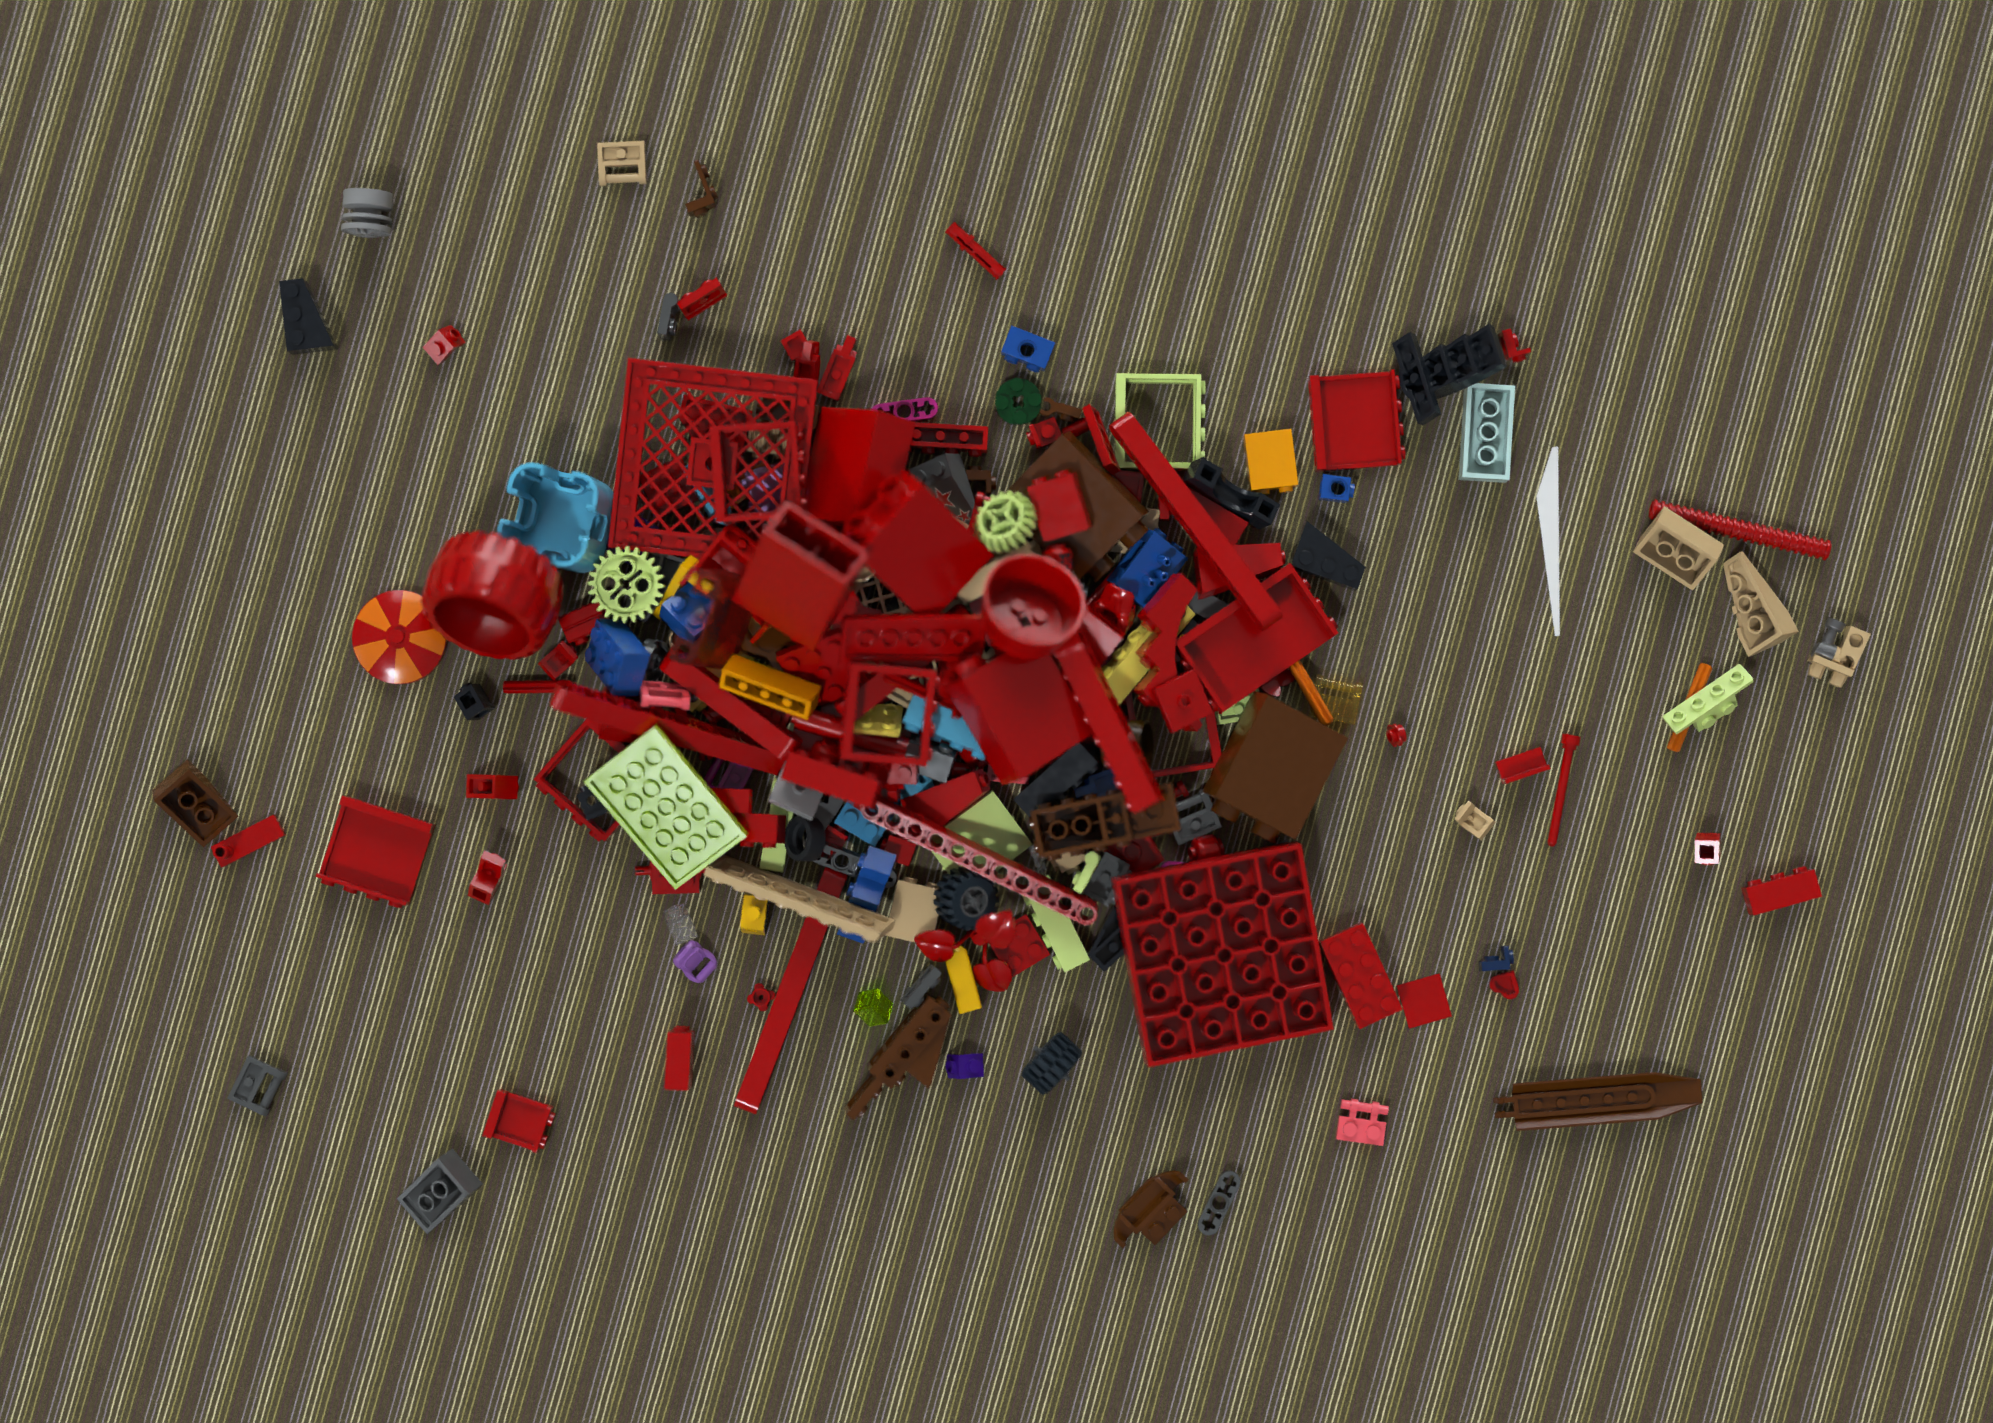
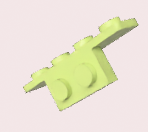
(1710, 702)

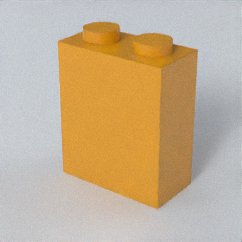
(1270, 461)

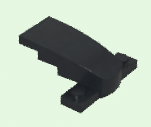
(1445, 368)

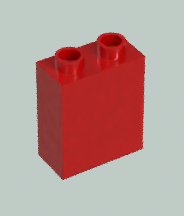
(851, 460)
(916, 545)
(800, 576)
(1017, 711)

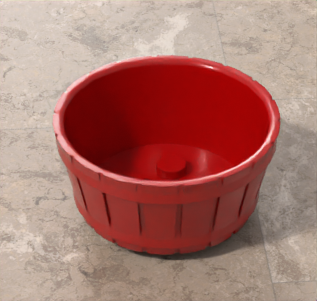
(1035, 590)

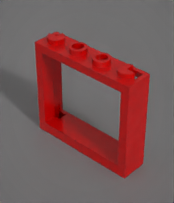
(718, 470)
(849, 709)
(1212, 735)
(560, 799)

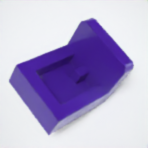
(964, 1066)

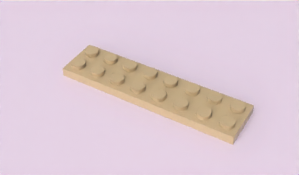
(801, 898)

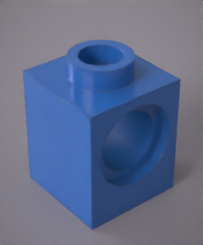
(1325, 488)

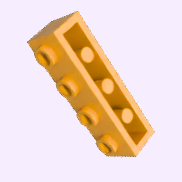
(770, 686)

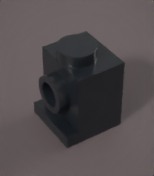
(466, 701)
(591, 811)

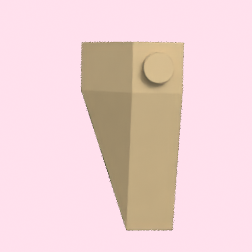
(1759, 612)

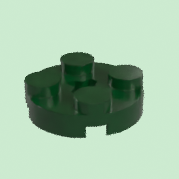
(1016, 388)

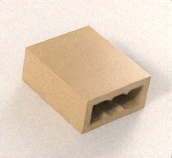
(913, 909)

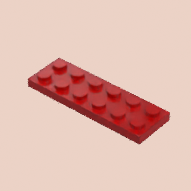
(911, 637)

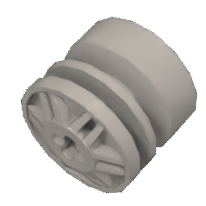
(366, 215)

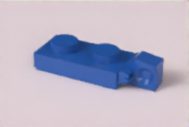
(1097, 783)

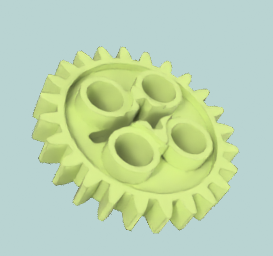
(640, 600)

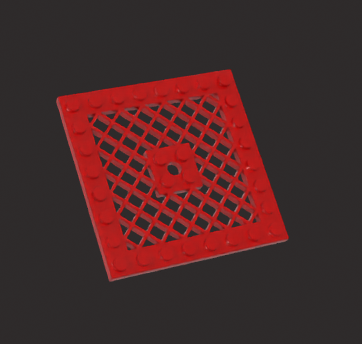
(629, 466)

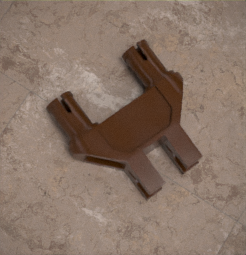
(767, 646)

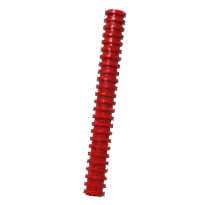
(1748, 531)

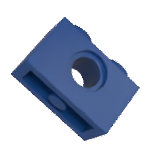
(1017, 339)

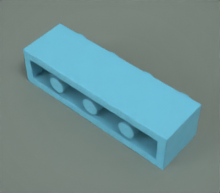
(946, 728)

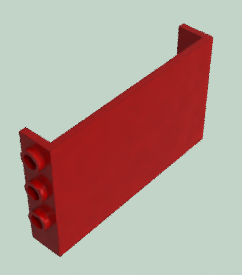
(1239, 657)

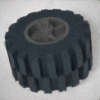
(965, 898)
(1051, 1063)

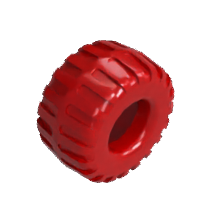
(492, 595)

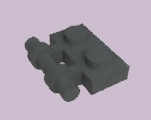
(927, 979)

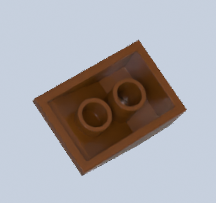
(194, 803)

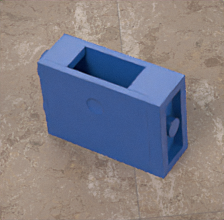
(1148, 566)

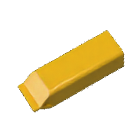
(963, 981)

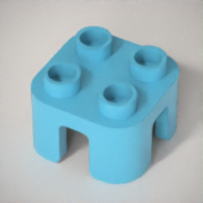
(560, 515)

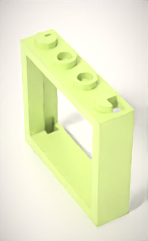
(1198, 432)

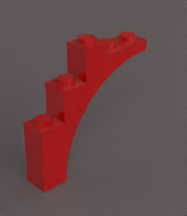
(1157, 653)

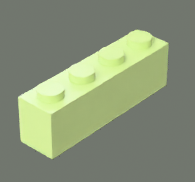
(1058, 934)

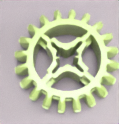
(1009, 532)

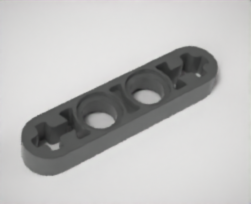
(849, 868)

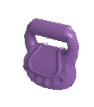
(689, 958)

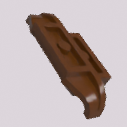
(1151, 1209)

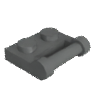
(667, 323)
(1198, 822)
(249, 1082)

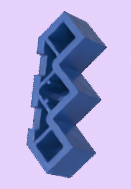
(870, 883)

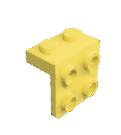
(881, 721)

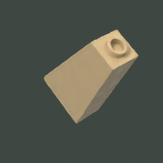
(975, 586)

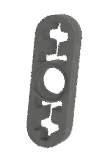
(1231, 1189)

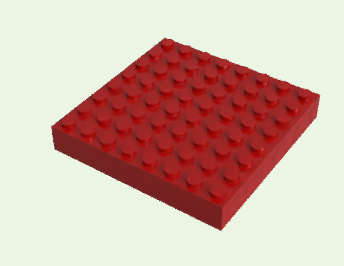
(1222, 953)

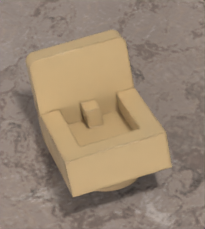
(1474, 820)

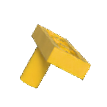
(674, 585)

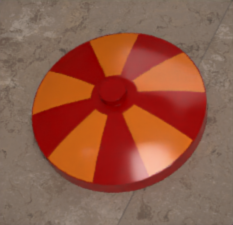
(396, 638)

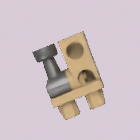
(1838, 659)

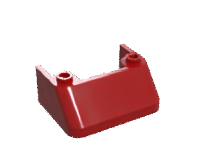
(732, 552)

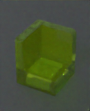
(873, 1007)

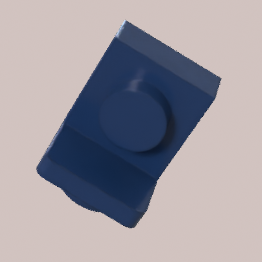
(1493, 963)

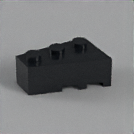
(1326, 560)
(1107, 945)

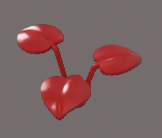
(994, 927)

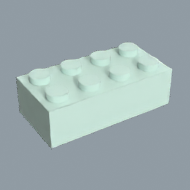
(1487, 433)

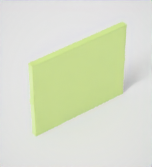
(988, 825)

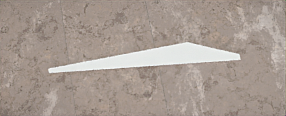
(1549, 522)

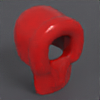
(1117, 606)

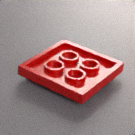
(819, 666)

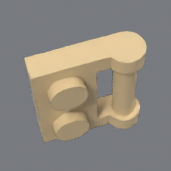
(621, 155)

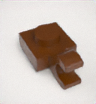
(1067, 412)

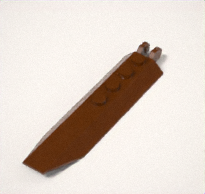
(1599, 1100)

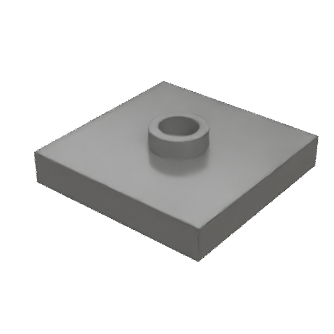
(795, 797)

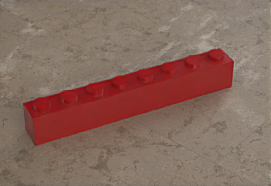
(1108, 724)

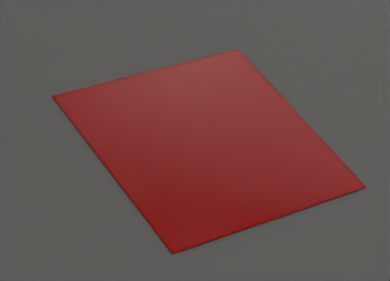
(1424, 1000)

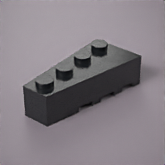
(1061, 775)

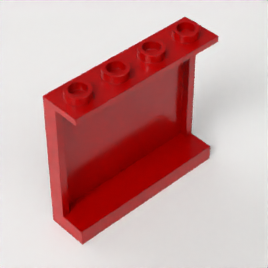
(1356, 421)
(376, 852)

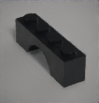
(1210, 482)

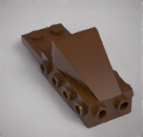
(1099, 822)
(905, 1052)

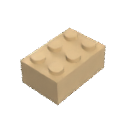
(1678, 548)

